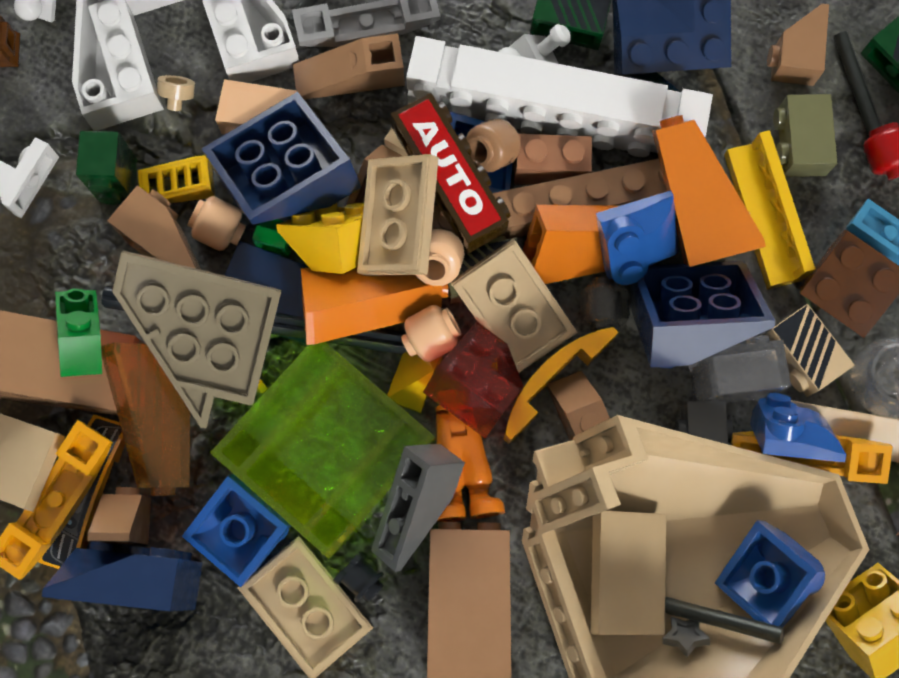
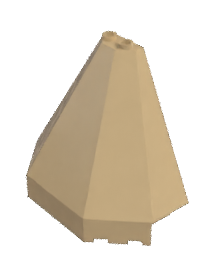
(710, 505)

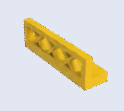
(766, 195)

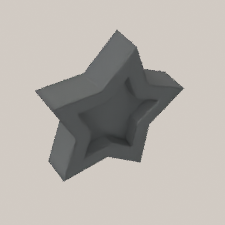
(685, 636)

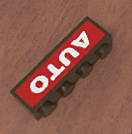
(460, 185)

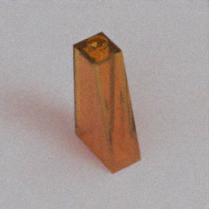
(150, 416)

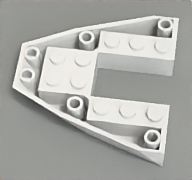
(114, 71)

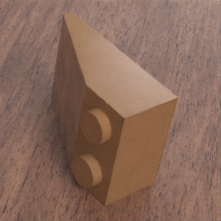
(152, 228)

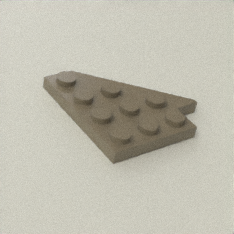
(199, 327)

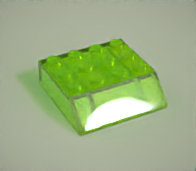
(321, 447)

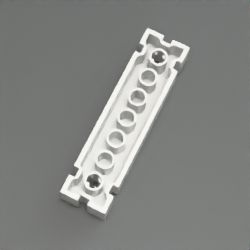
(550, 96)

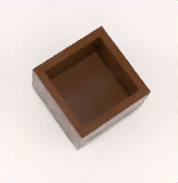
(853, 283)

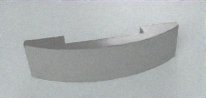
(336, 27)

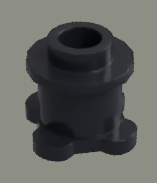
(360, 579)

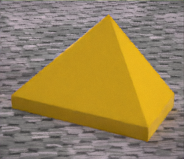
(411, 381)

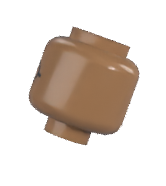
(493, 144)

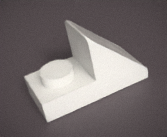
(21, 184)

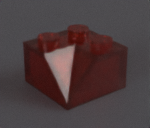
(476, 380)

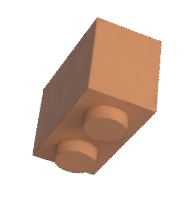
(552, 158)

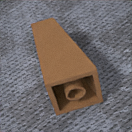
(33, 367)
(469, 602)

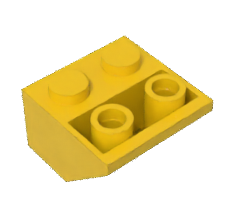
(326, 237)
(868, 621)

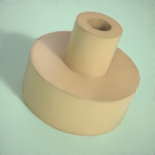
(176, 90)

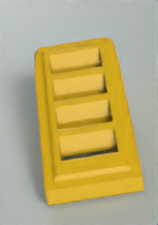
(185, 167)

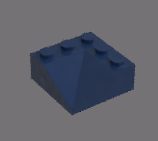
(671, 35)
(282, 163)
(696, 311)
(138, 579)

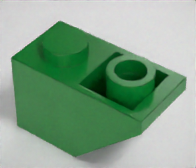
(78, 333)

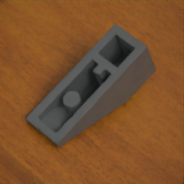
(417, 498)

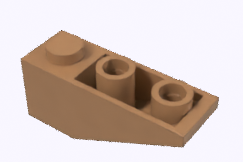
(352, 68)

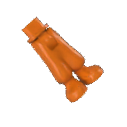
(476, 472)

